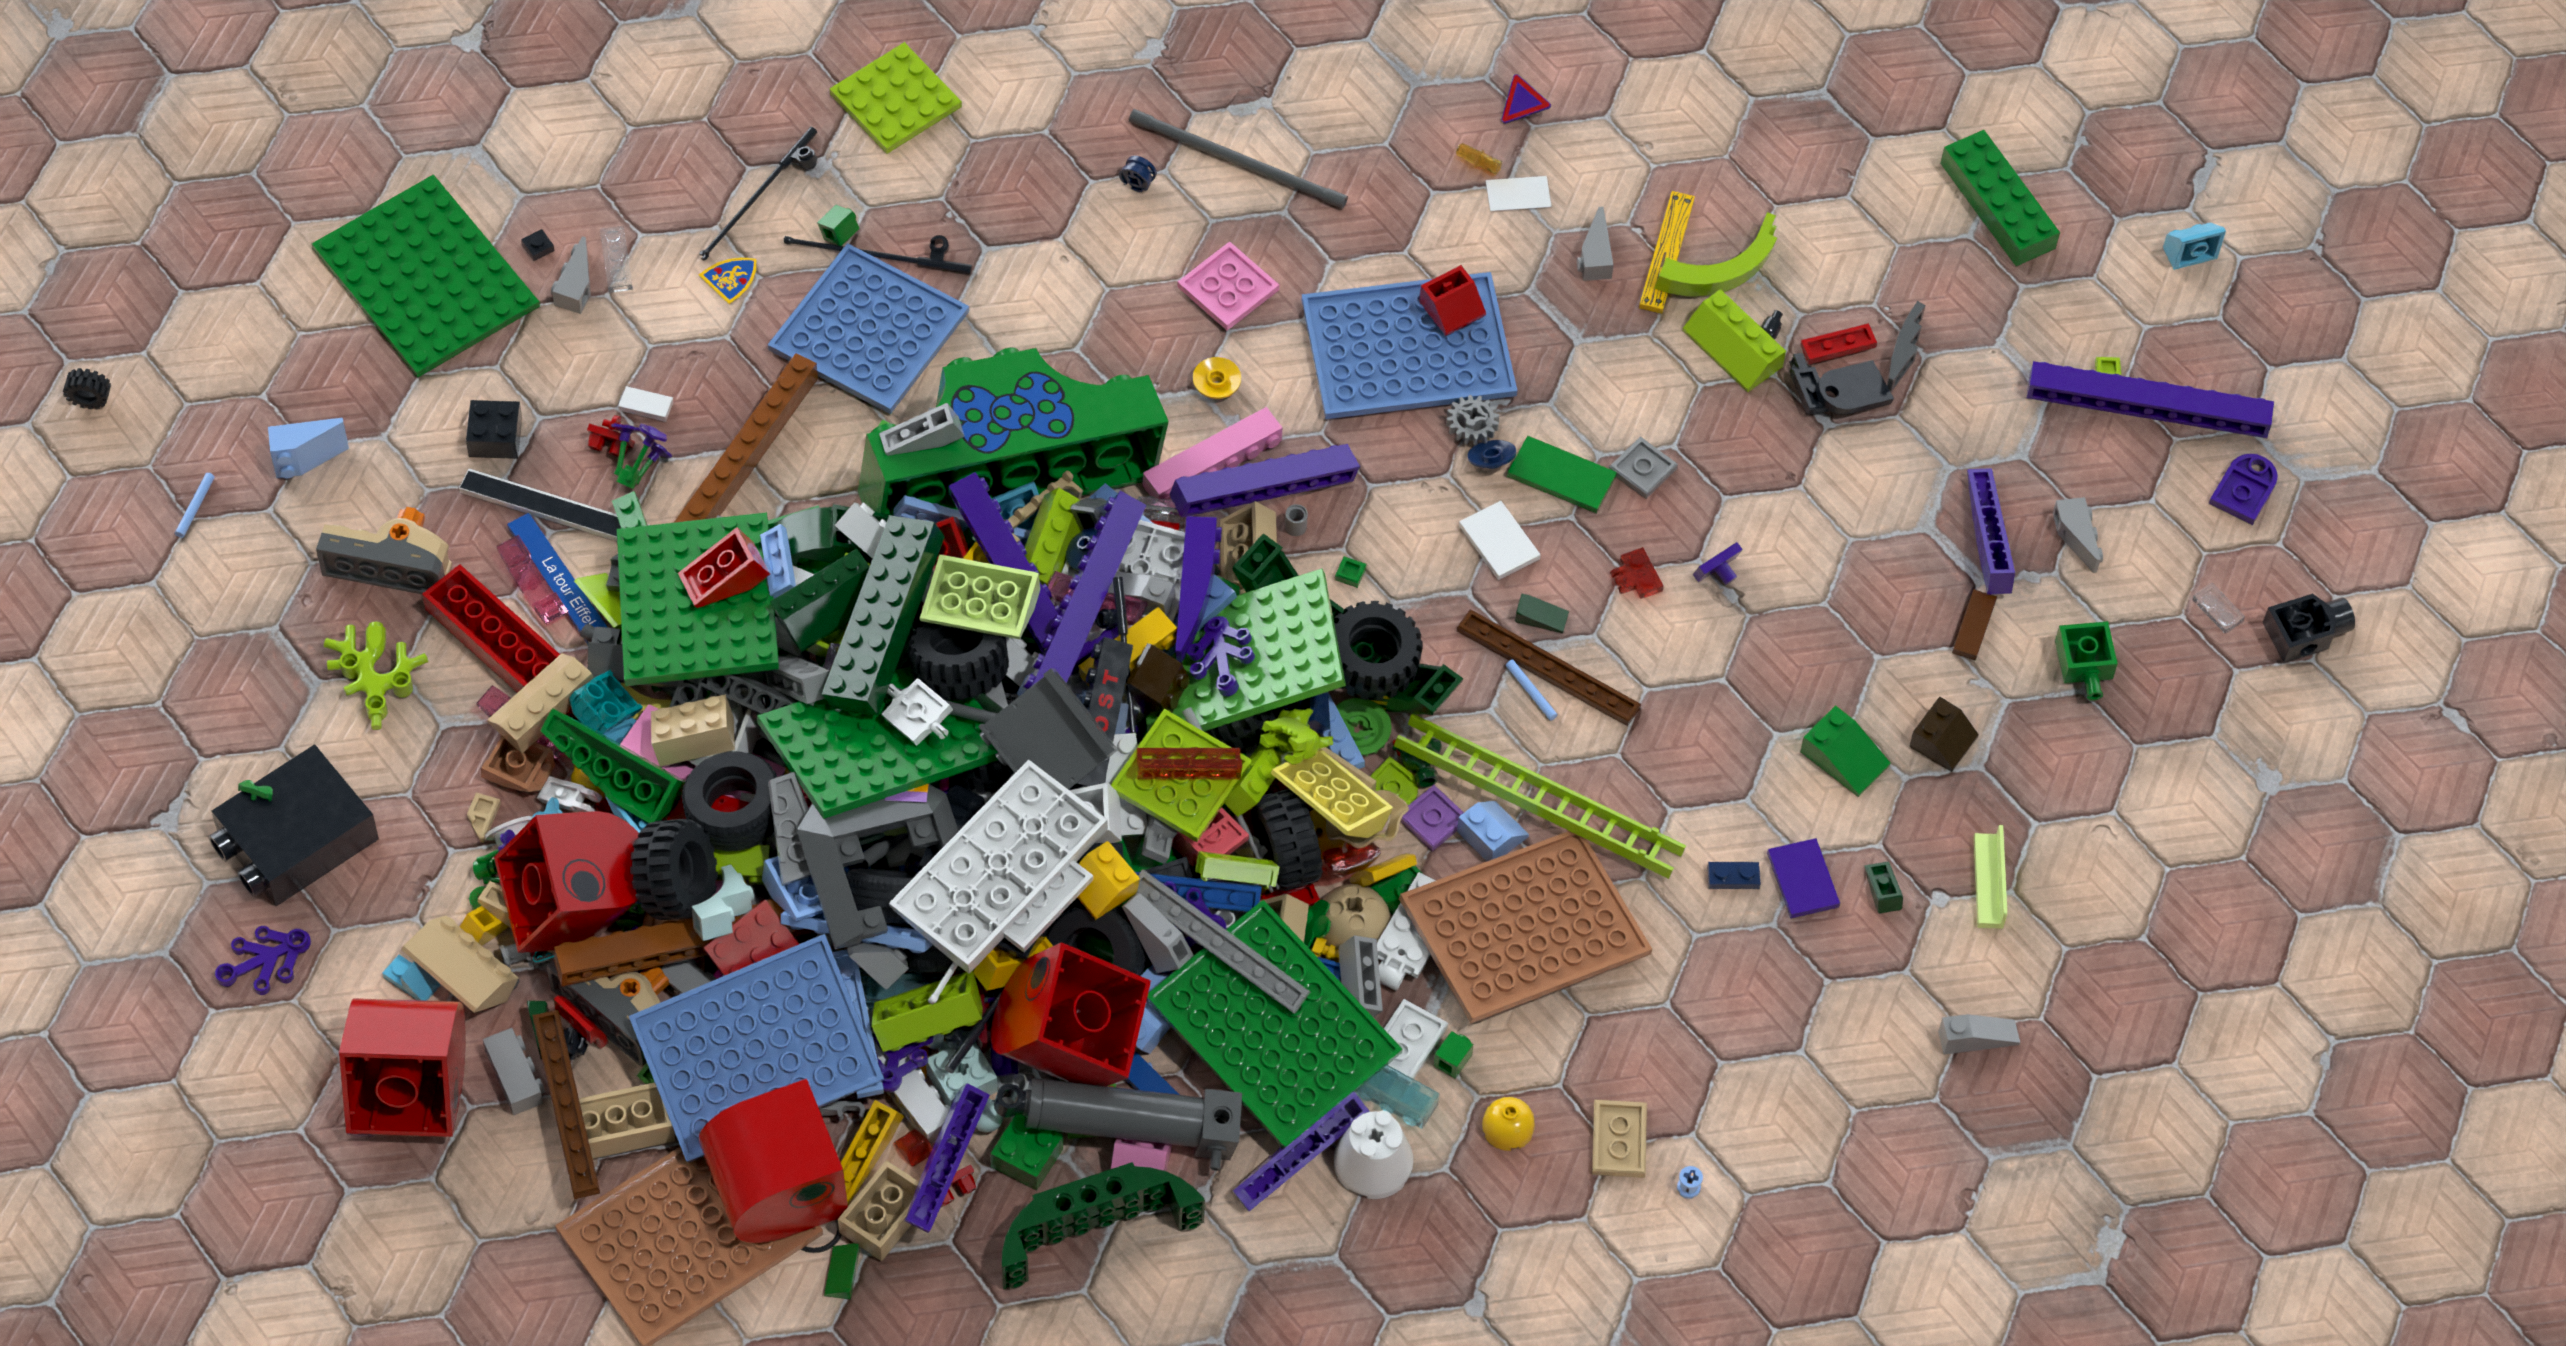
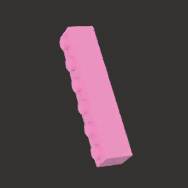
(1225, 449)

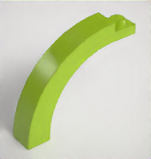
(1707, 279)

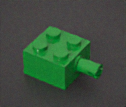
(2086, 655)
(1026, 1153)

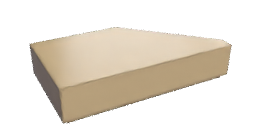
(482, 814)

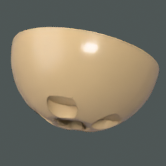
(1366, 917)

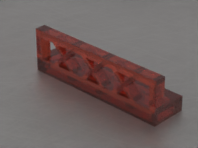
(1189, 766)

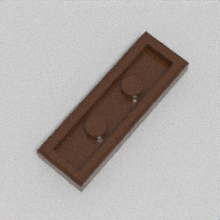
(1974, 624)

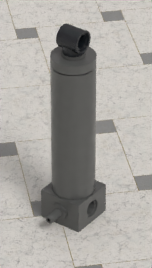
(1202, 1122)

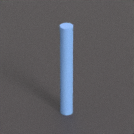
(194, 505)
(1531, 690)

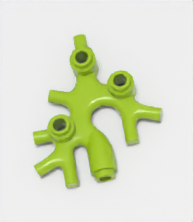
(361, 666)

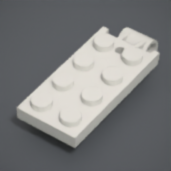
(1402, 938)

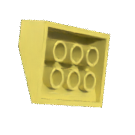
(1336, 794)

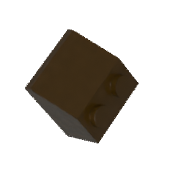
(1157, 681)
(1944, 734)

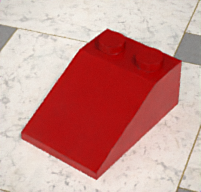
(724, 570)

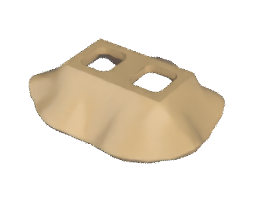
(1399, 809)

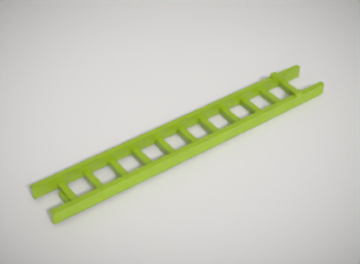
(1546, 785)

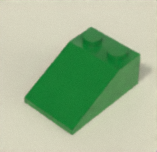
(1844, 751)

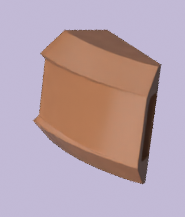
(519, 770)

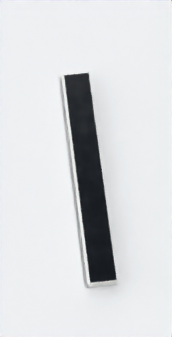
(540, 504)

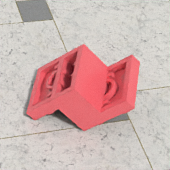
(1220, 837)

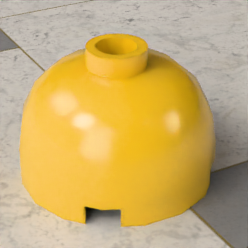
(1508, 1123)

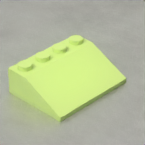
(981, 597)

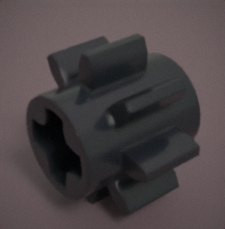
(575, 1043)

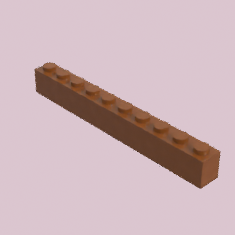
(752, 441)
(636, 949)

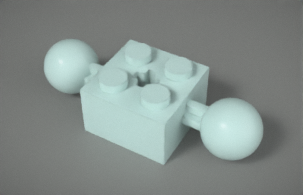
(972, 1070)

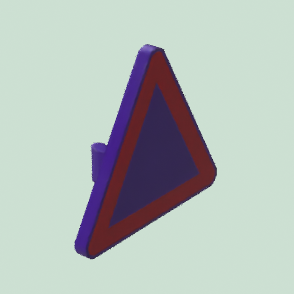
(1522, 101)

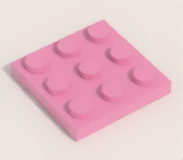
(1228, 286)

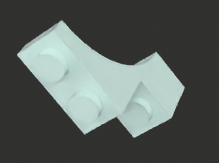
(716, 914)

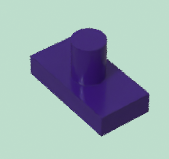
(1720, 565)

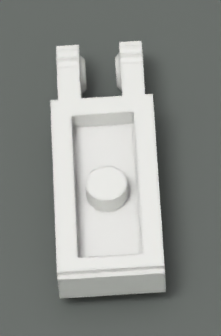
(568, 794)

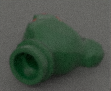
(1424, 771)

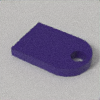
(2243, 489)

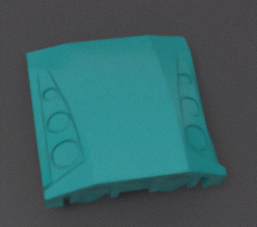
(603, 703)

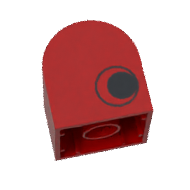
(566, 878)
(1071, 1016)
(402, 1066)
(775, 1164)

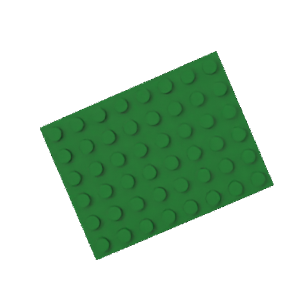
(425, 275)
(660, 625)
(860, 758)
(1280, 1060)

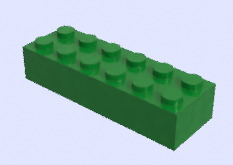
(2000, 198)

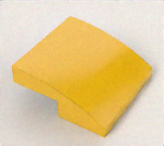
(1383, 869)

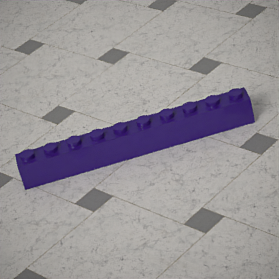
(2150, 399)
(1088, 588)

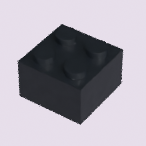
(494, 429)

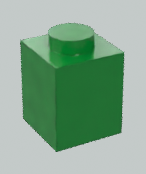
(838, 225)
(1453, 1054)

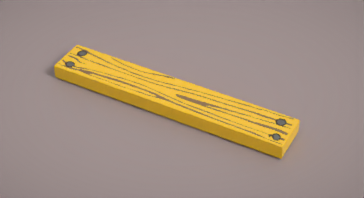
(1667, 246)

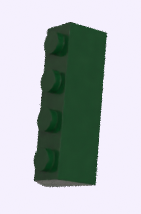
(822, 601)

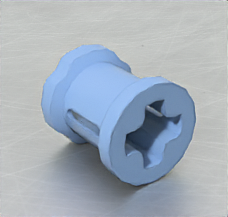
(1696, 1179)

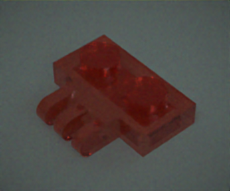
(1637, 574)

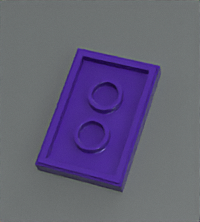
(1803, 878)

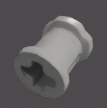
(511, 955)

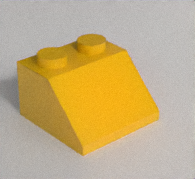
(1111, 883)

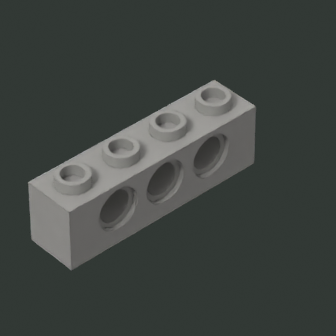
(798, 679)

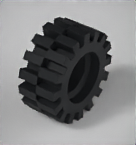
(86, 388)

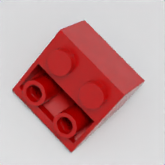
(1452, 300)

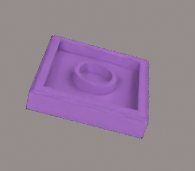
(1432, 818)

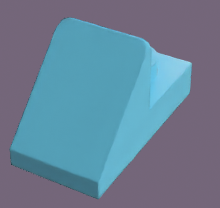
(411, 978)

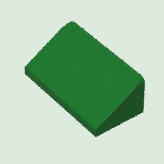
(842, 1271)

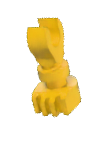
(1329, 951)

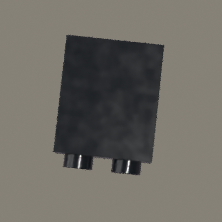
(297, 835)

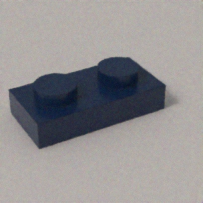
(1733, 875)

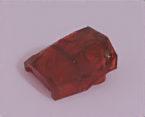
(1354, 860)

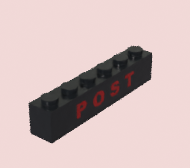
(1105, 694)

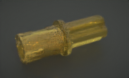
(1479, 158)

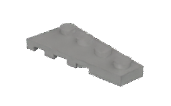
(788, 812)

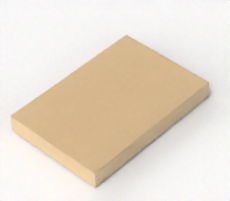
(1619, 1138)

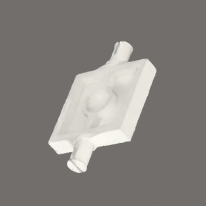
(917, 711)

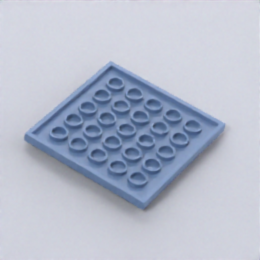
(869, 327)

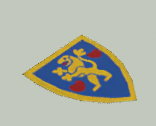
(730, 277)

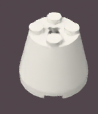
(1373, 1156)

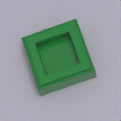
(1350, 572)

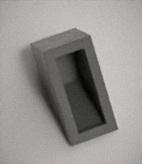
(1088, 512)

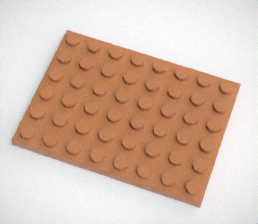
(1525, 925)
(667, 1247)

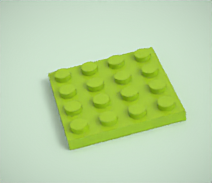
(895, 97)
(1179, 803)

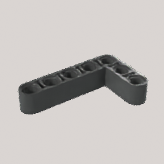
(733, 691)

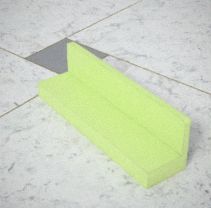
(1990, 879)

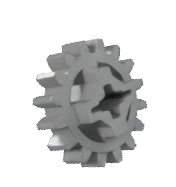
(1472, 420)

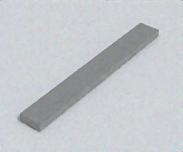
(1222, 943)

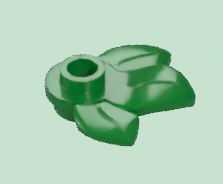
(1317, 922)

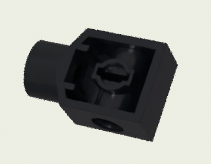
(2307, 625)

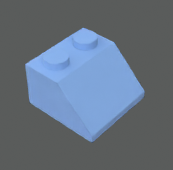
(1490, 830)

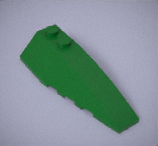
(616, 770)

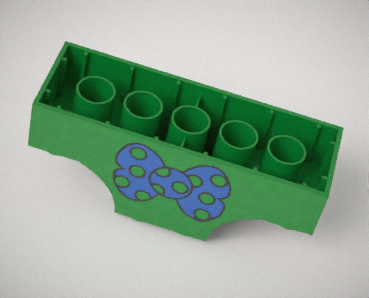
(1023, 428)

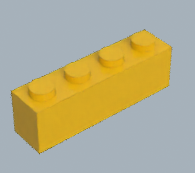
(1151, 629)

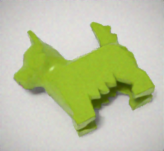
(1294, 735)

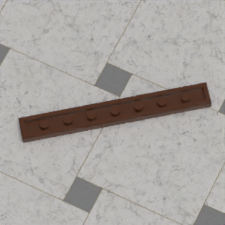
(1549, 667)
(566, 1104)

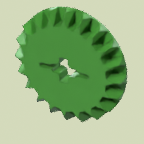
(1374, 720)

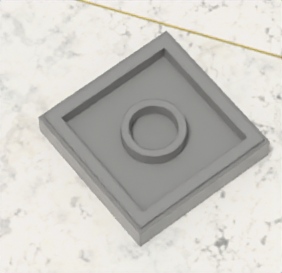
(1643, 467)

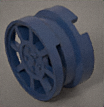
(1137, 173)

